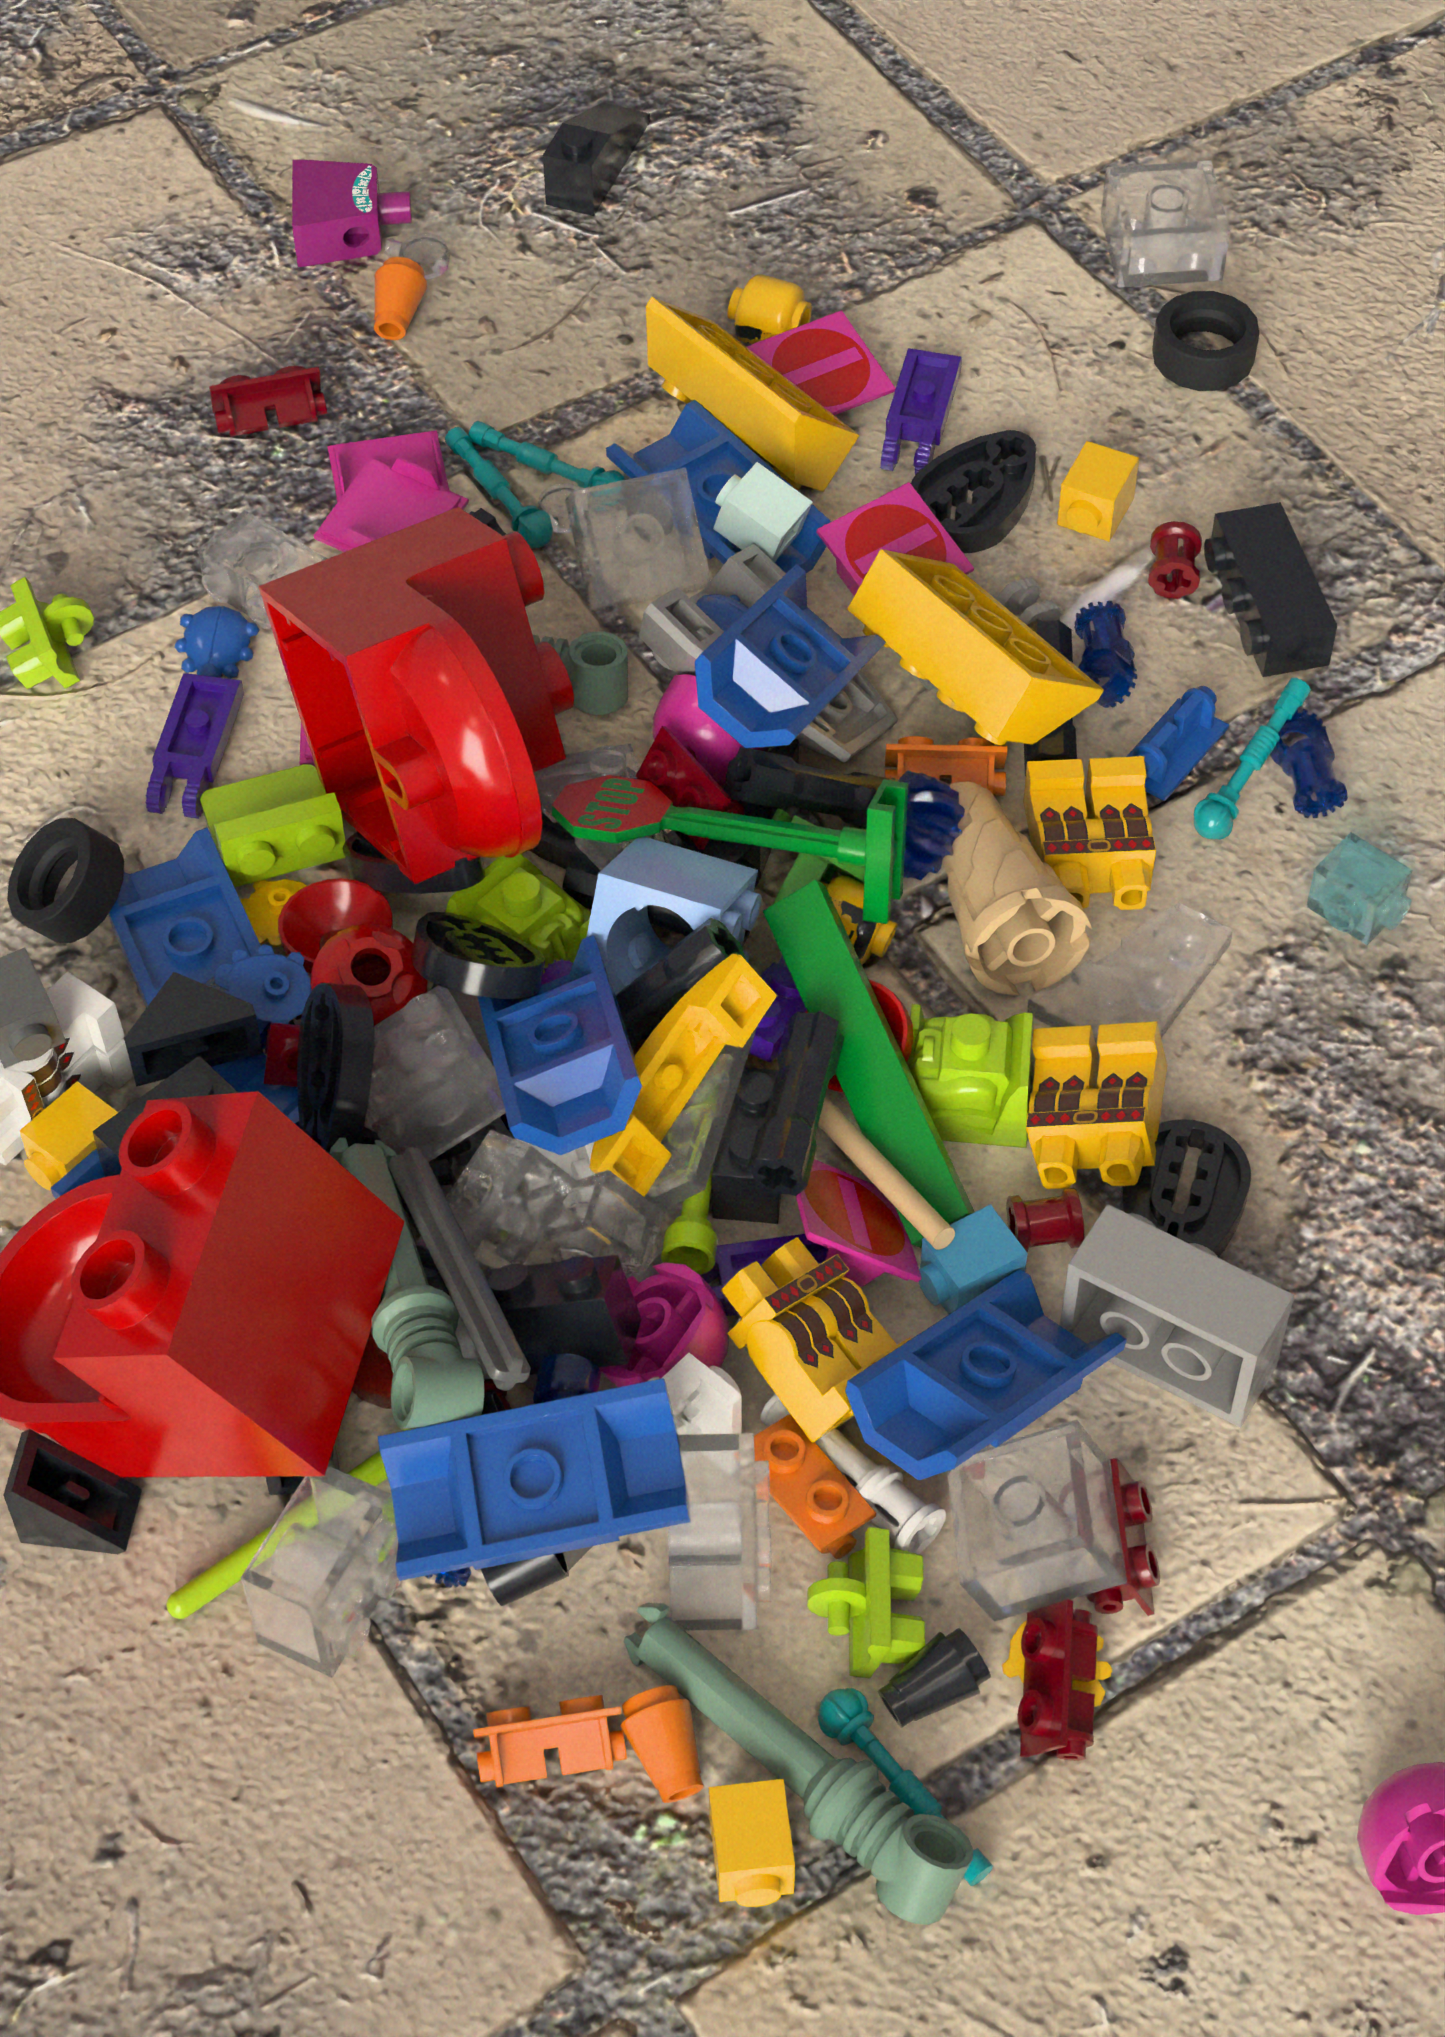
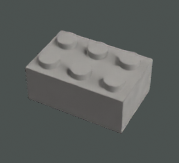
(1184, 1313)

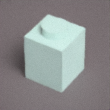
(761, 511)

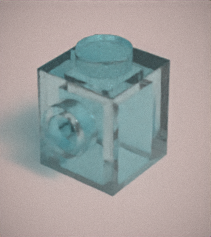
(1360, 889)

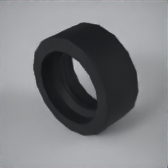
(1205, 313)
(88, 894)

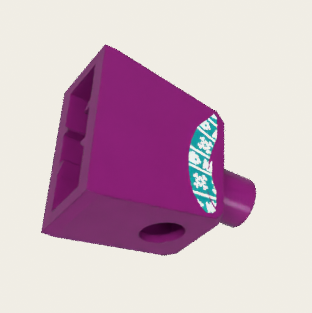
(341, 211)

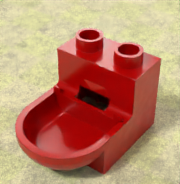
(426, 689)
(197, 1299)

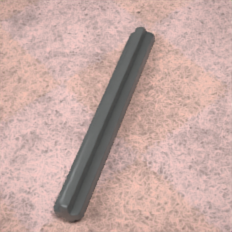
(459, 1270)

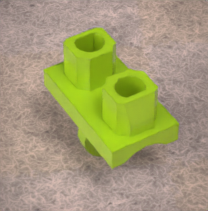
(48, 630)
(859, 1603)

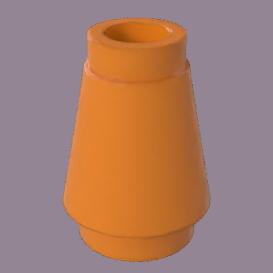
(397, 296)
(664, 1740)

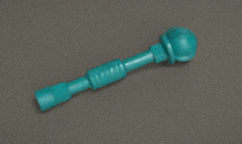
(539, 458)
(528, 521)
(1217, 811)
(847, 1719)

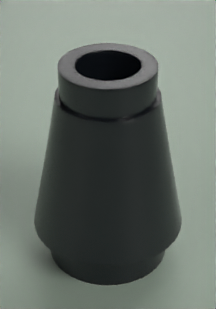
(935, 1678)

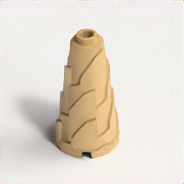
(1008, 903)

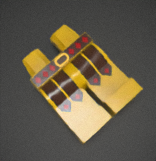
(1109, 849)
(1096, 1108)
(806, 1333)

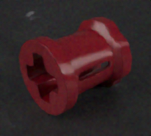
(1174, 559)
(1046, 1220)

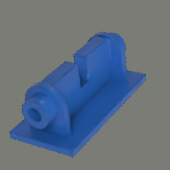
(1179, 741)

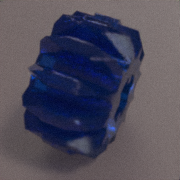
(930, 823)

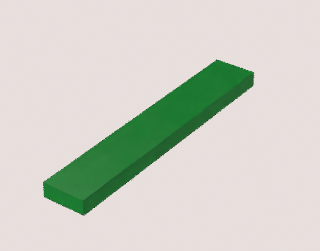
(870, 1059)

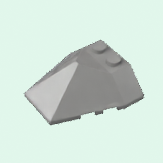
(682, 631)

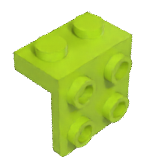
(274, 824)

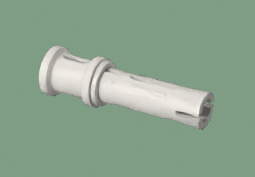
(897, 1508)

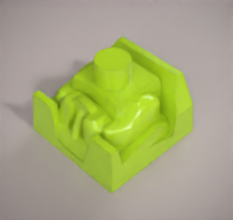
(526, 905)
(974, 1075)

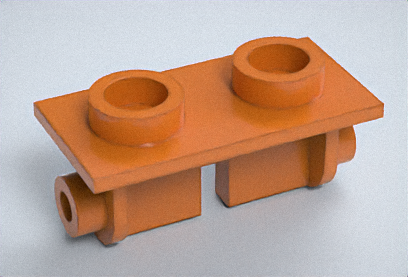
(968, 761)
(811, 1488)
(520, 1742)

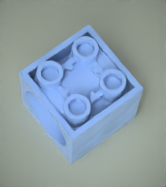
(671, 878)

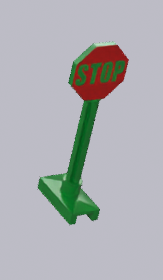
(629, 808)

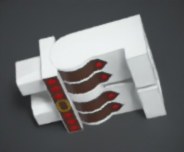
(91, 1056)

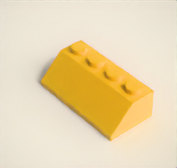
(746, 395)
(970, 648)

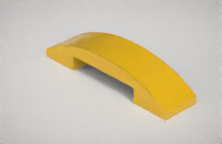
(675, 1059)

